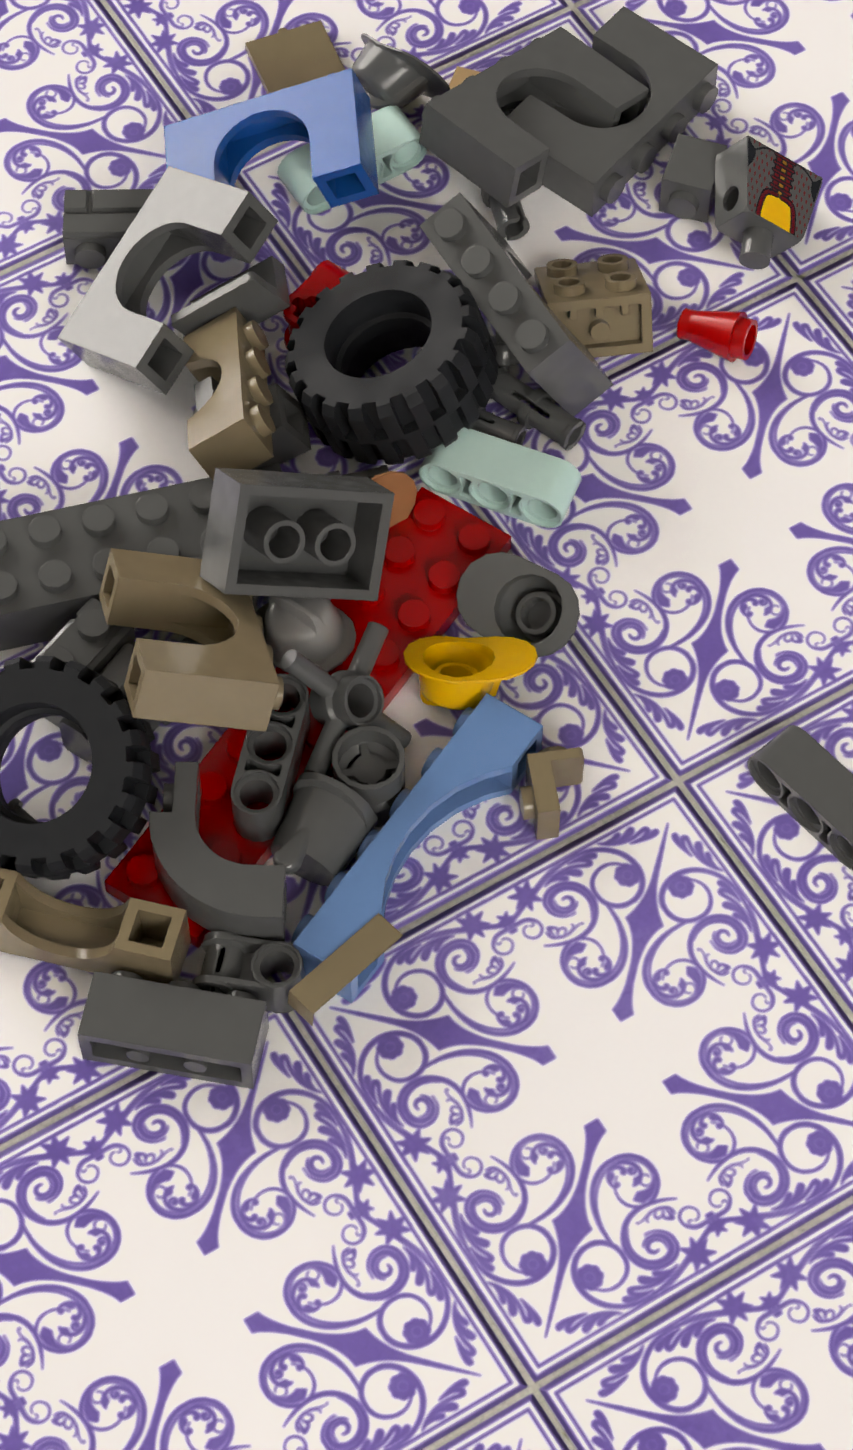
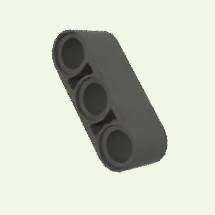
(271, 780)
(809, 788)

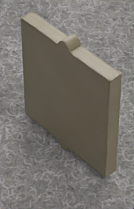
(293, 56)

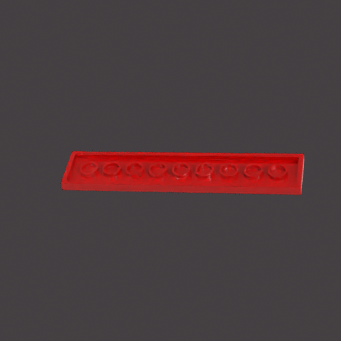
(414, 602)

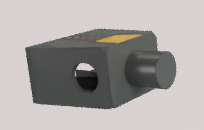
(762, 200)

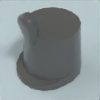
(321, 828)

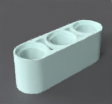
(395, 152)
(503, 477)

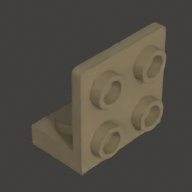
(600, 303)

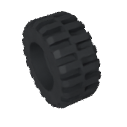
(414, 405)
(118, 777)

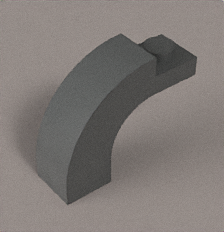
(212, 889)

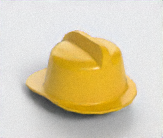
(462, 670)

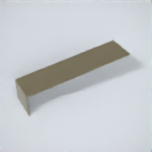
(342, 967)

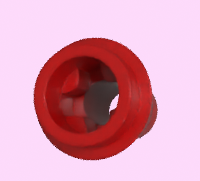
(719, 332)

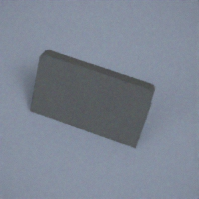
(255, 292)

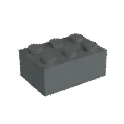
(296, 534)

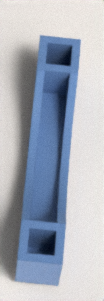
(476, 765)

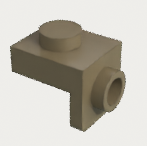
(544, 772)

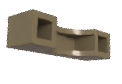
(236, 421)
(129, 937)

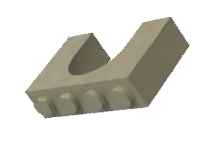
(211, 684)

